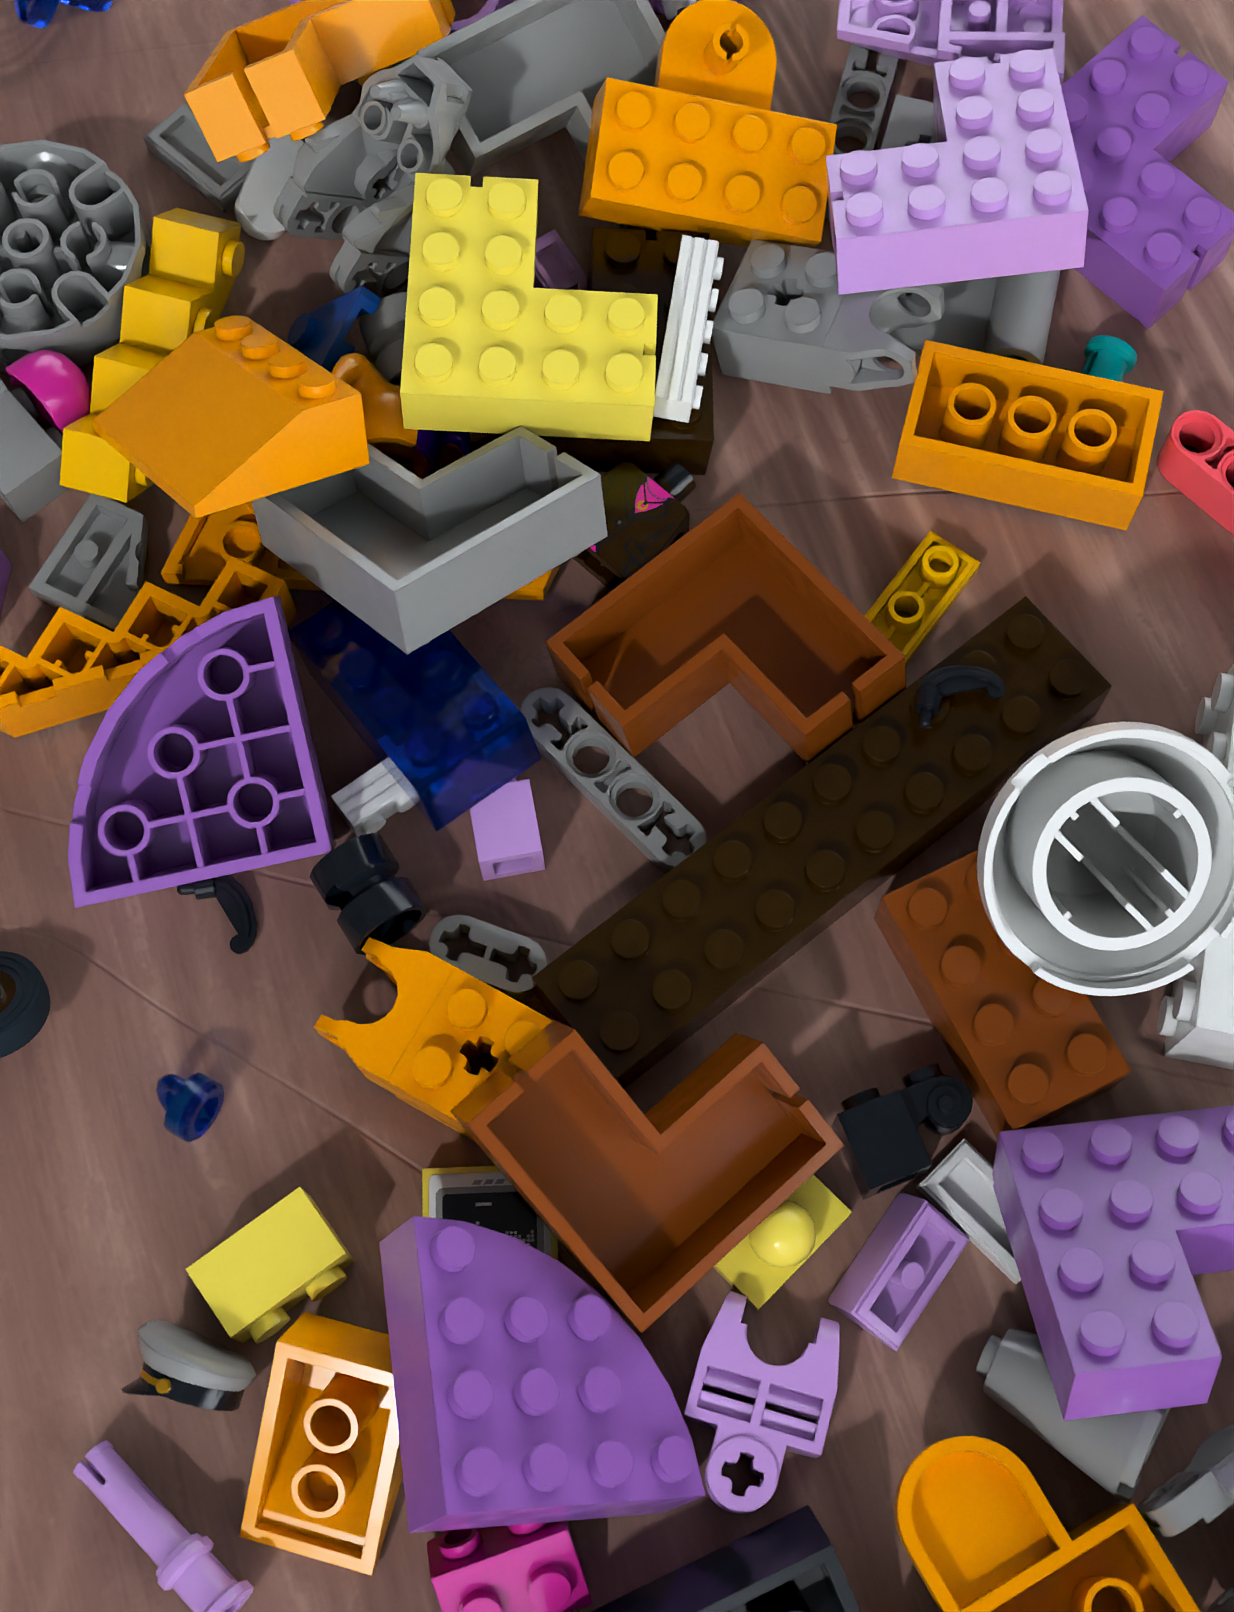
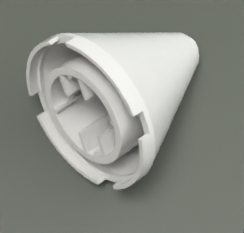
(1111, 858)

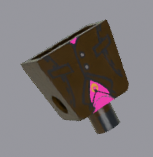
(640, 520)

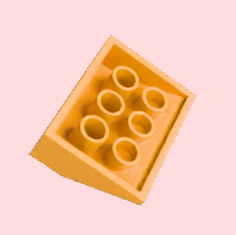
(236, 419)

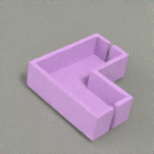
(980, 202)

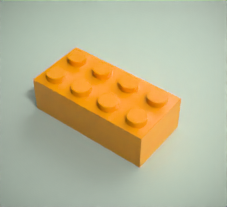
(1028, 435)

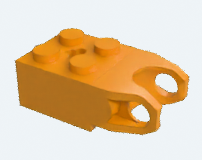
(433, 1032)

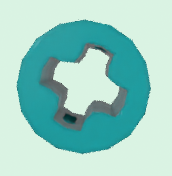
(1108, 358)

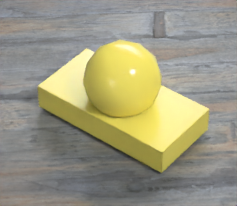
(783, 1242)

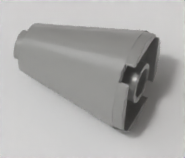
(1103, 1447)

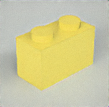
(271, 1268)

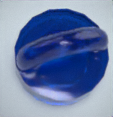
(192, 1106)

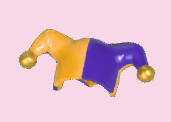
(385, 419)

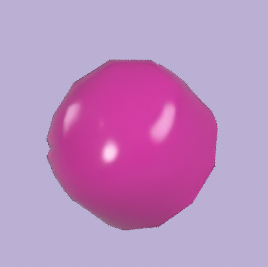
(54, 386)

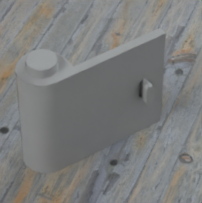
(991, 316)

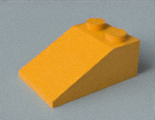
(327, 1446)

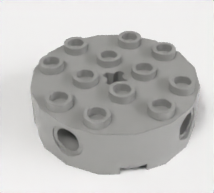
(64, 251)

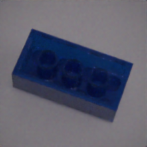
(422, 713)

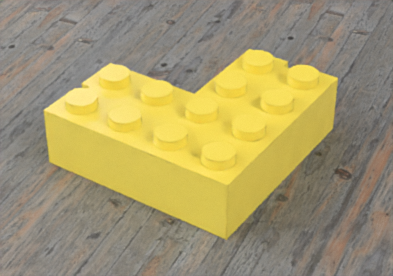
(508, 355)

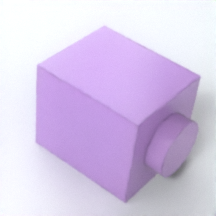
(507, 832)

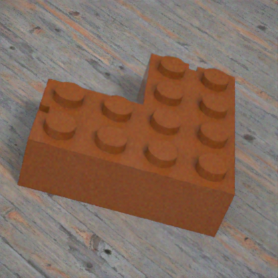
(724, 610)
(656, 1193)

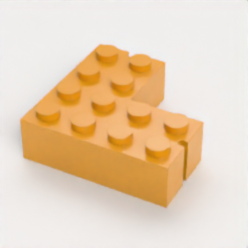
(289, 66)

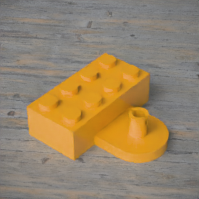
(704, 140)
(997, 1546)

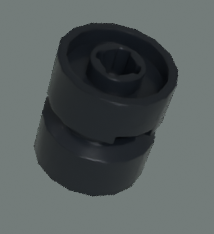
(363, 885)

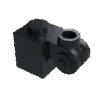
(883, 1130)

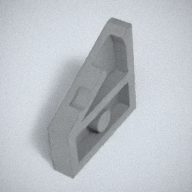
(96, 563)

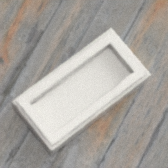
(965, 1195)

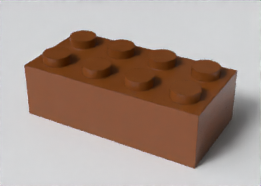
(1011, 1034)

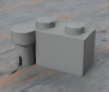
(27, 456)

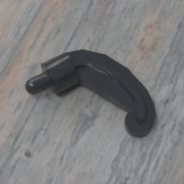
(953, 681)
(234, 903)

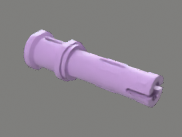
(181, 1558)

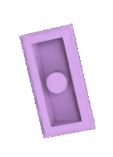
(898, 1269)

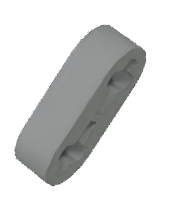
(494, 943)

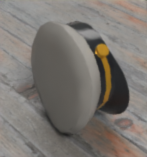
(190, 1368)

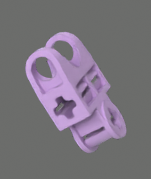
(751, 1431)

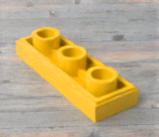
(925, 589)

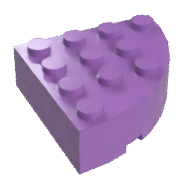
(201, 766)
(521, 1388)

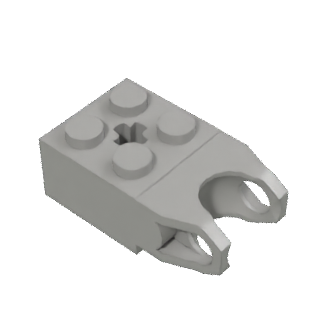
(796, 331)

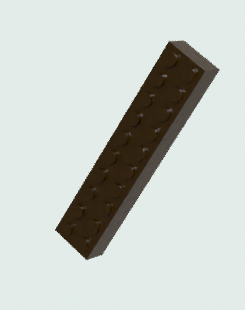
(815, 848)

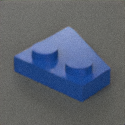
(323, 330)

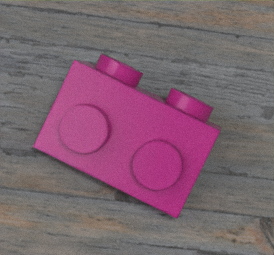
(508, 1569)

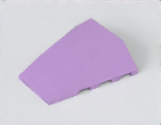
(953, 28)

